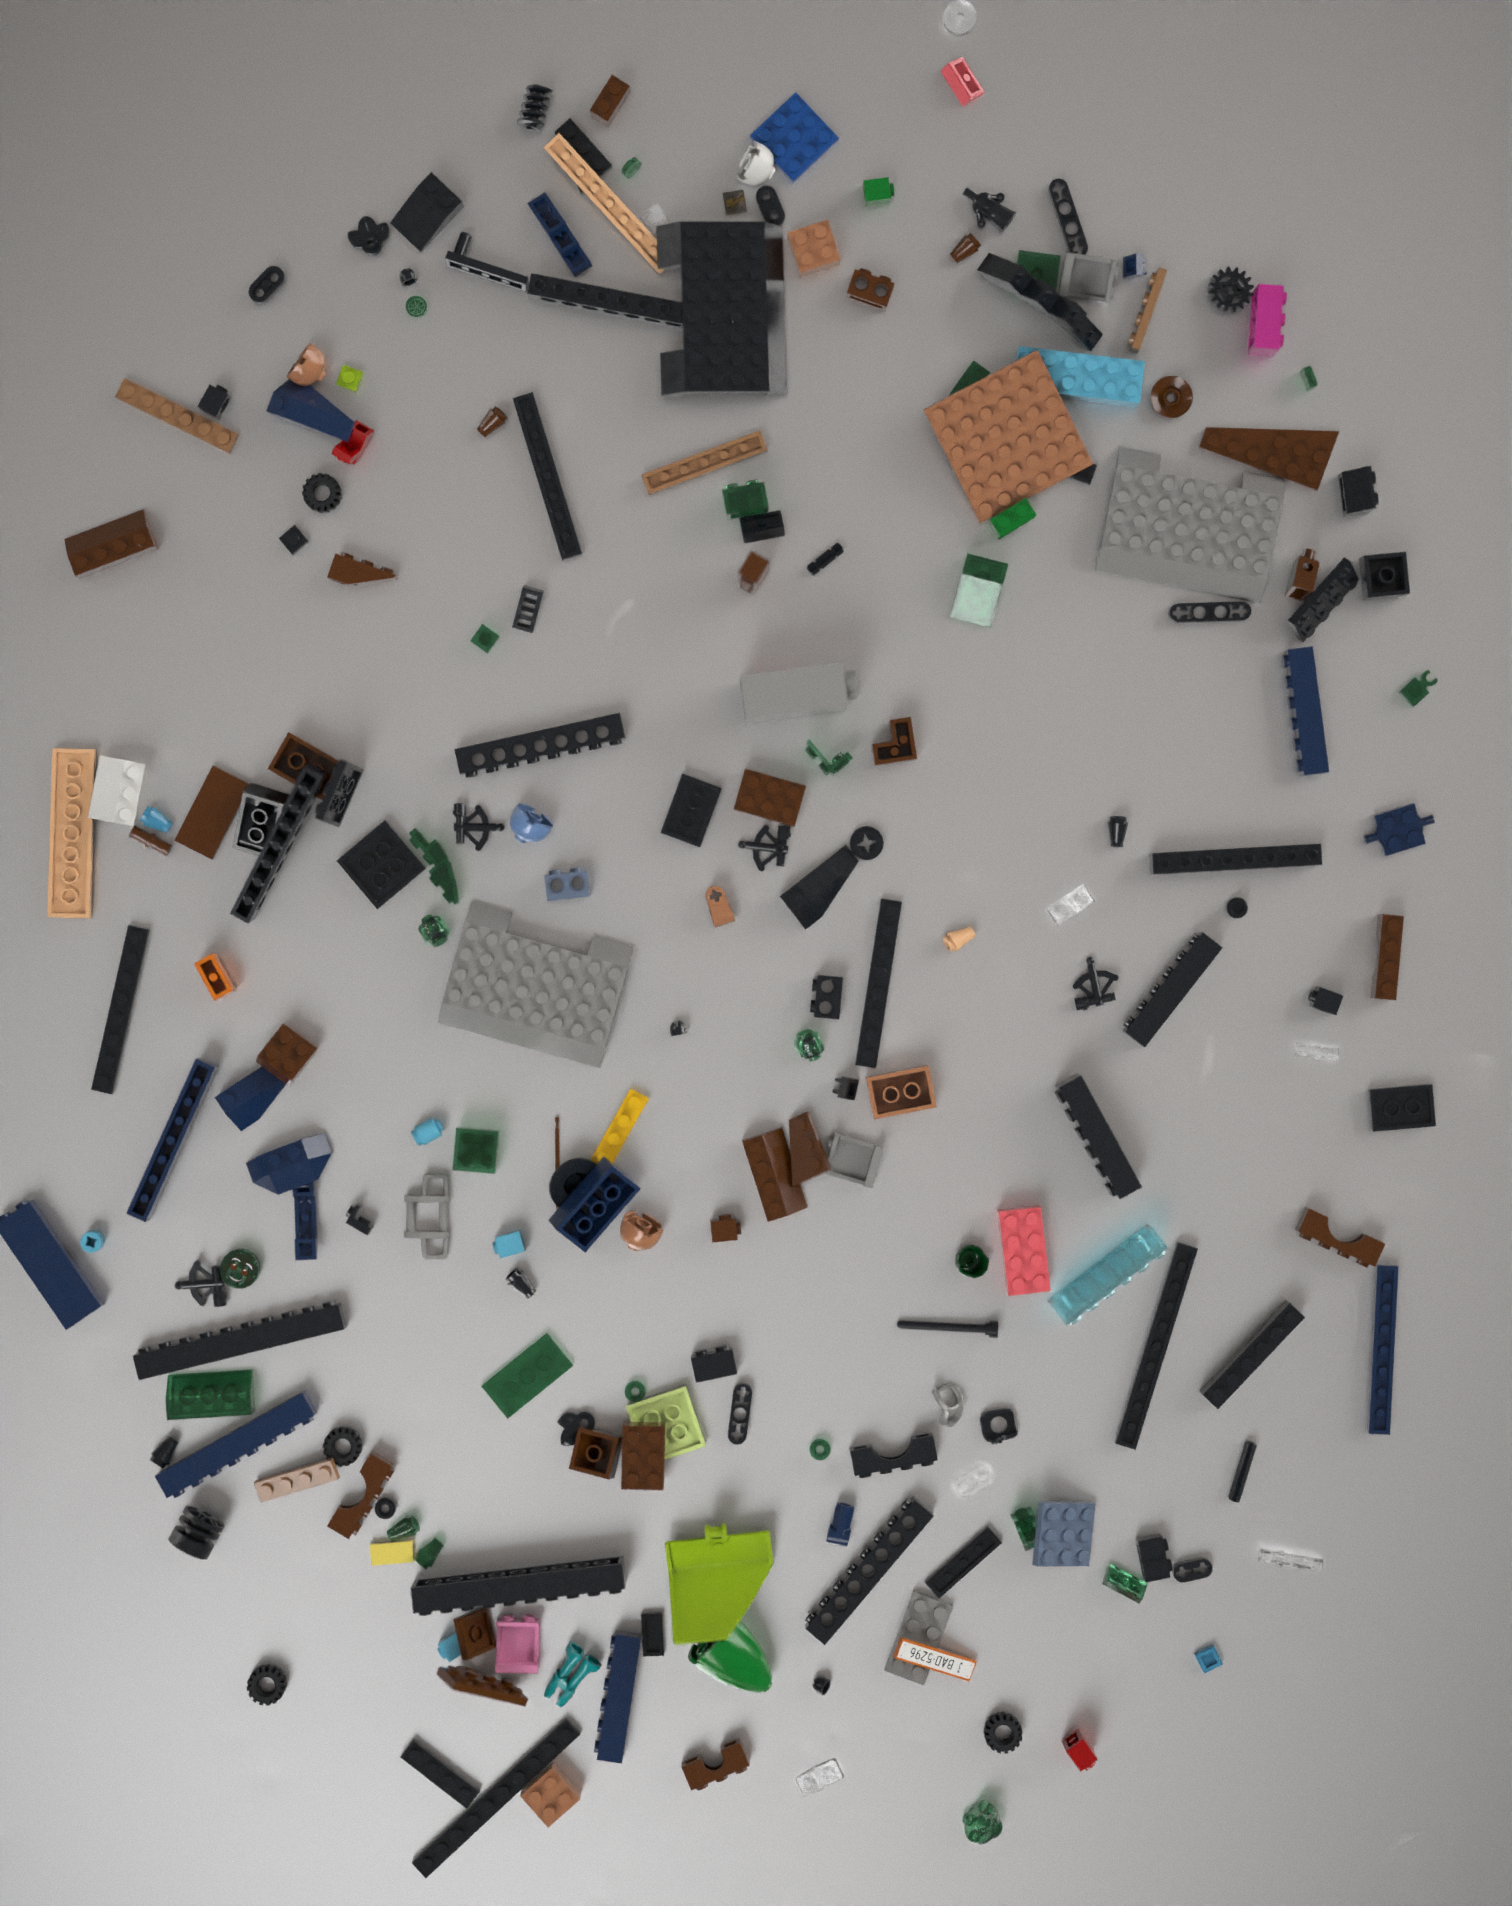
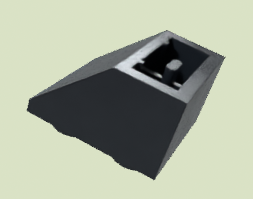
(1358, 491)

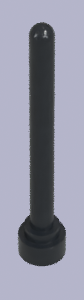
(989, 1328)

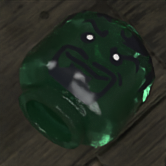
(433, 930)
(809, 1044)

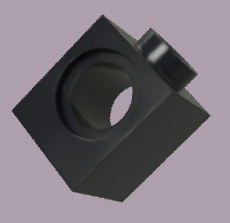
(214, 401)
(1325, 1000)

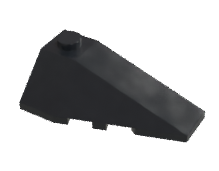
(817, 890)

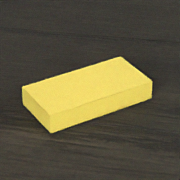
(392, 1552)

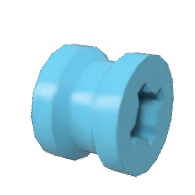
(96, 1239)

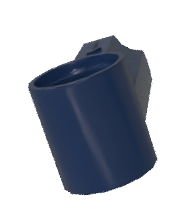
(840, 1529)

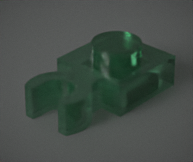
(1416, 690)

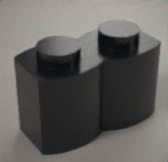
(1153, 1557)

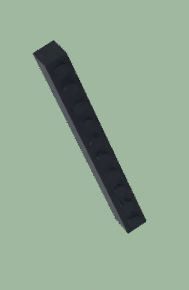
(239, 1341)

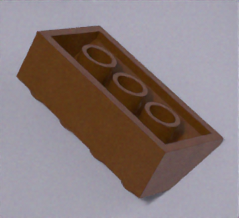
(110, 544)
(772, 1172)

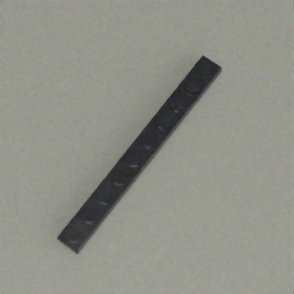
(1156, 1345)
(496, 1797)

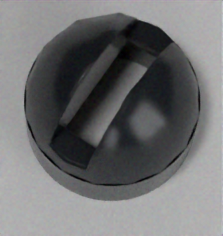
(408, 277)
(678, 1030)
(821, 1685)

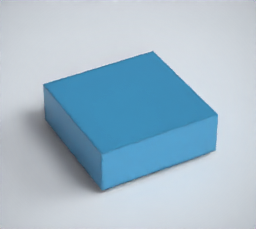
(1208, 1658)

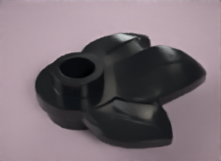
(367, 233)
(571, 1423)

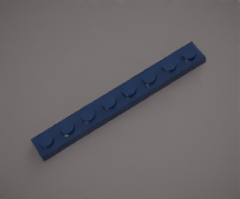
(1382, 1349)

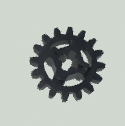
(1222, 288)

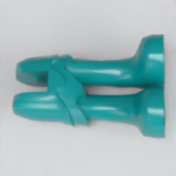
(560, 1677)

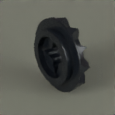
(861, 851)

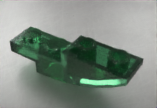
(443, 872)

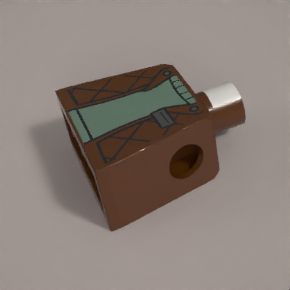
(1303, 576)

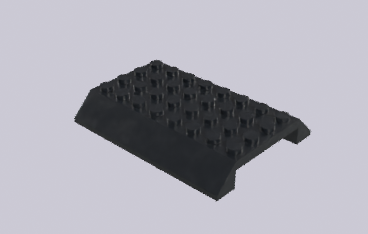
(728, 308)

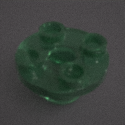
(982, 1823)

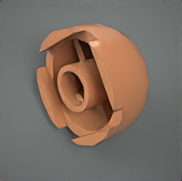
(308, 367)
(640, 1232)

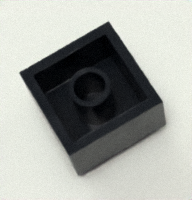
(1384, 576)

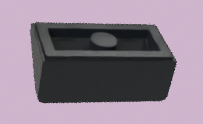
(762, 526)

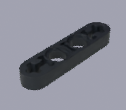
(1072, 217)
(1209, 608)

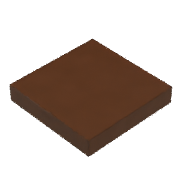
(474, 1633)

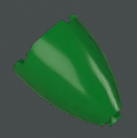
(734, 1661)

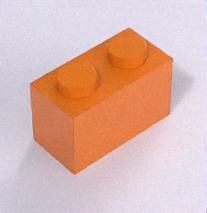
(215, 976)

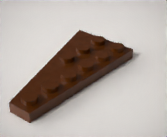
(1286, 454)

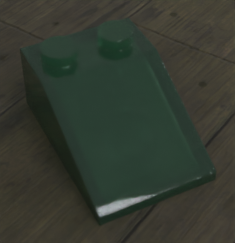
(978, 590)

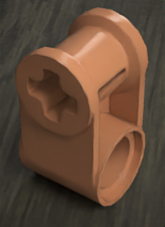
(719, 910)

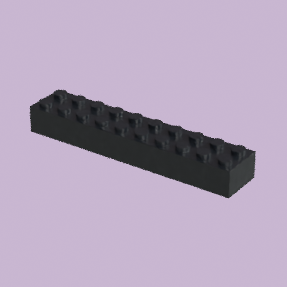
(517, 1585)

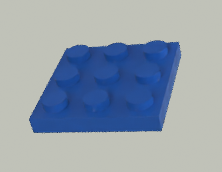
(795, 137)

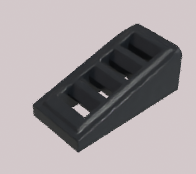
(533, 591)

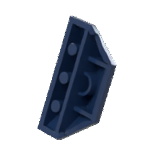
(291, 1164)

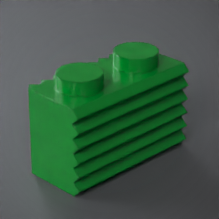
(1012, 518)

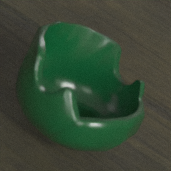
(971, 1261)

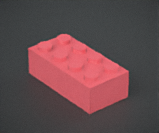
(1023, 1250)

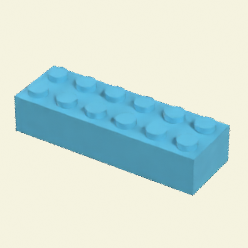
(1092, 376)

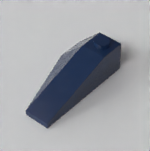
(250, 1097)

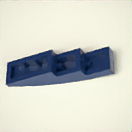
(559, 234)

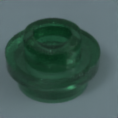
(635, 1398)
(823, 1455)

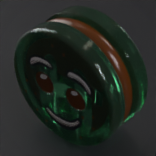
(240, 1268)

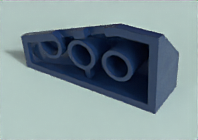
(309, 410)

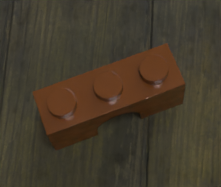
(700, 1774)

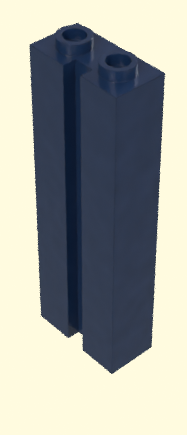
(49, 1264)

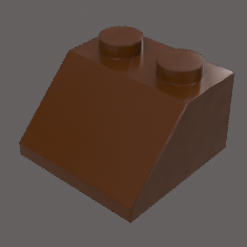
(596, 1453)

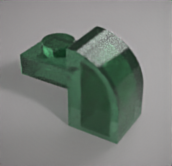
(1025, 1526)

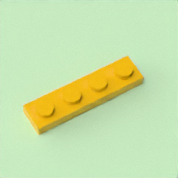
(620, 1126)

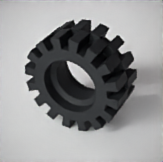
(315, 481)
(342, 1433)
(257, 1693)
(1003, 1745)

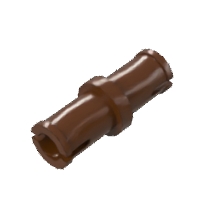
(150, 840)

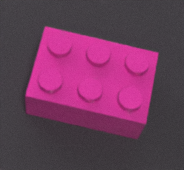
(1266, 320)

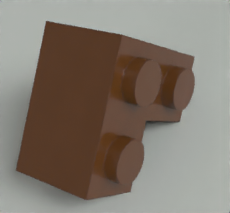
(901, 746)

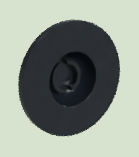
(568, 1177)

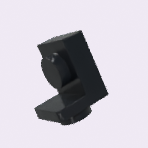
(361, 1223)

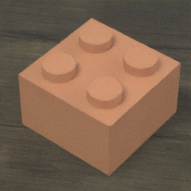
(813, 248)
(550, 1794)

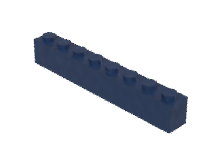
(172, 1139)
(236, 1444)

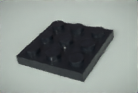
(338, 793)
(381, 864)

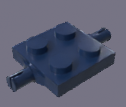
(1399, 829)

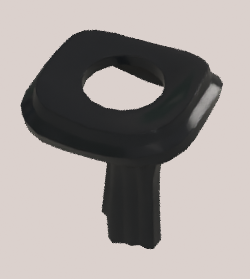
(1010, 1432)

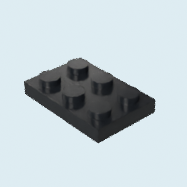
(691, 810)
(1401, 1107)

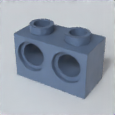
(567, 890)

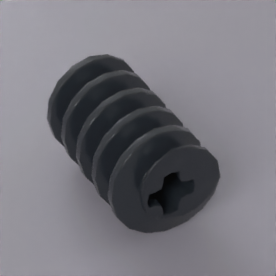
(533, 107)

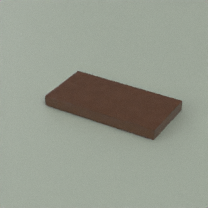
(212, 813)

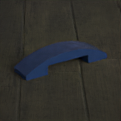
(305, 1222)

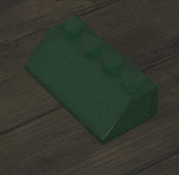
(210, 1394)

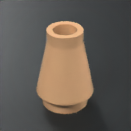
(956, 939)

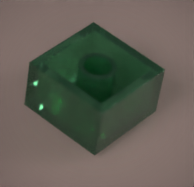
(745, 499)
(476, 1150)

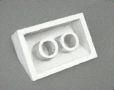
(116, 790)

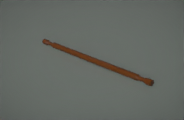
(557, 1160)

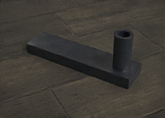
(487, 271)

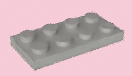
(923, 1623)

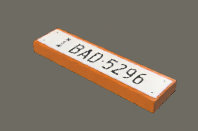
(934, 1659)

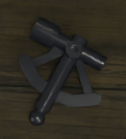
(462, 825)
(779, 848)
(1098, 997)
(214, 1282)

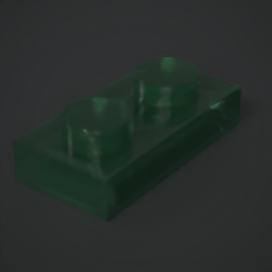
(1124, 1583)

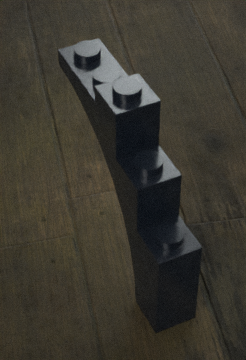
(1041, 296)

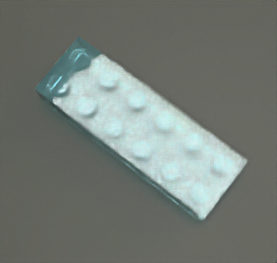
(1108, 1274)

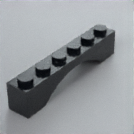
(1271, 1335)

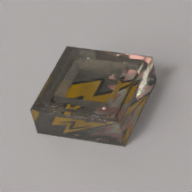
(734, 202)

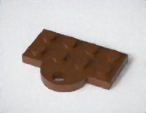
(478, 1683)

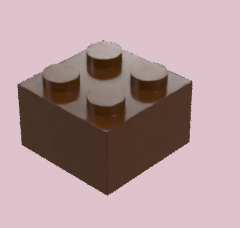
(286, 1055)

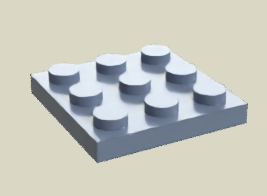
(1063, 1533)

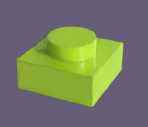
(349, 378)

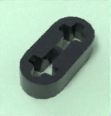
(1193, 1574)

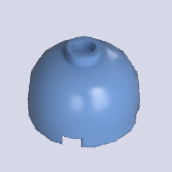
(529, 825)

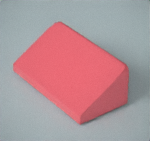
(962, 81)

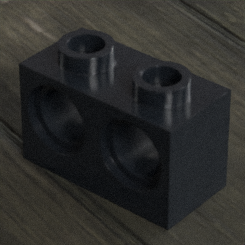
(832, 997)

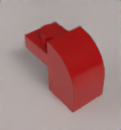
(351, 451)

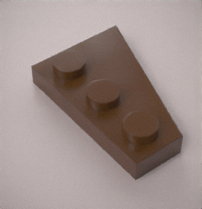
(806, 1150)

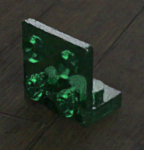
(838, 761)

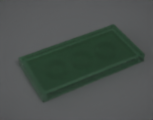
(527, 1375)

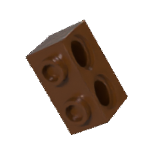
(868, 294)

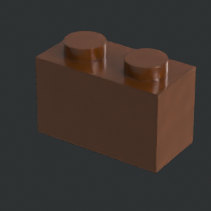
(610, 101)

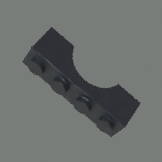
(920, 1451)

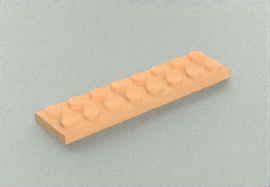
(71, 833)

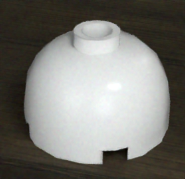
(756, 165)

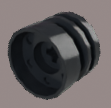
(195, 1536)

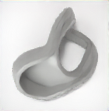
(950, 1415)

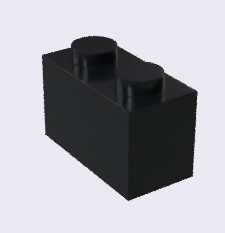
(713, 1363)

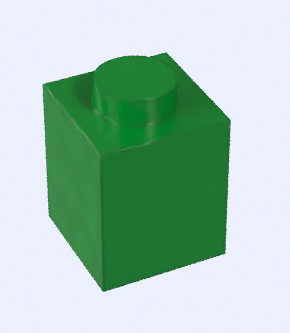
(877, 191)

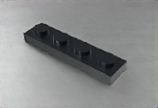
(440, 1773)

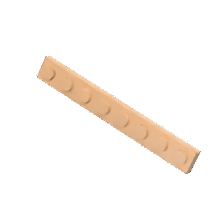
(604, 199)

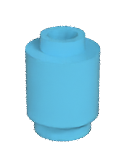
(427, 1131)

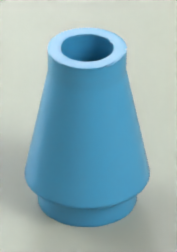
(154, 819)

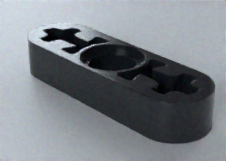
(743, 1429)

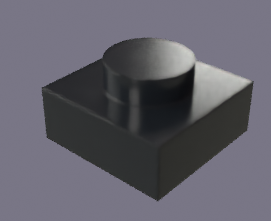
(293, 540)

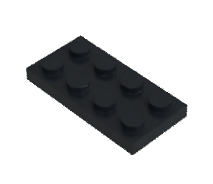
(1323, 600)

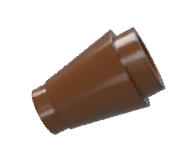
(966, 247)
(492, 421)

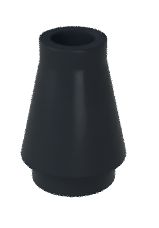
(1117, 830)
(518, 1280)
(164, 1452)

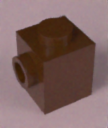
(725, 1228)

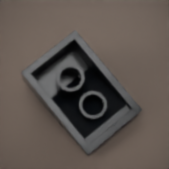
(427, 212)
(257, 817)

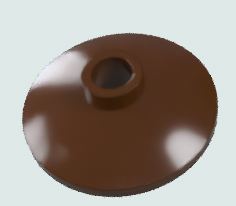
(1171, 386)

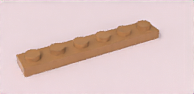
(177, 415)
(704, 462)

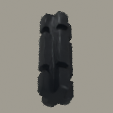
(824, 559)

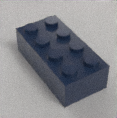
(594, 1204)

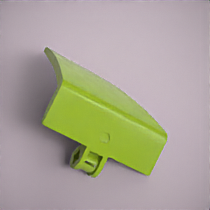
(715, 1581)

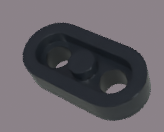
(770, 205)
(264, 283)

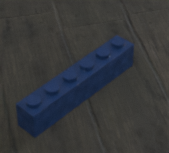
(1306, 711)
(619, 1696)

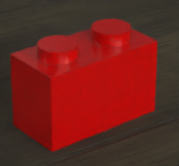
(1080, 1750)

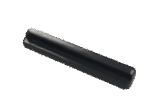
(1242, 1471)

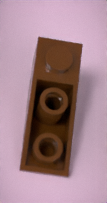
(355, 573)

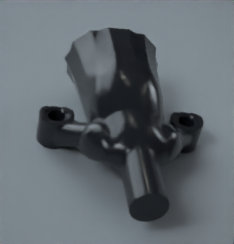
(984, 205)

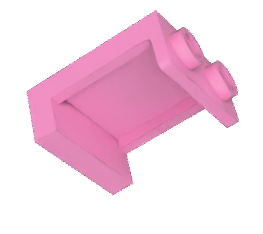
(517, 1644)

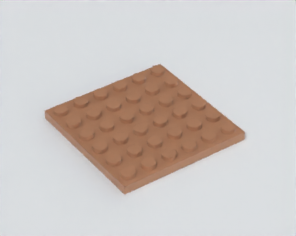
(1008, 436)

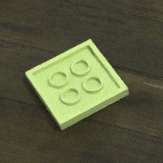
(675, 1410)

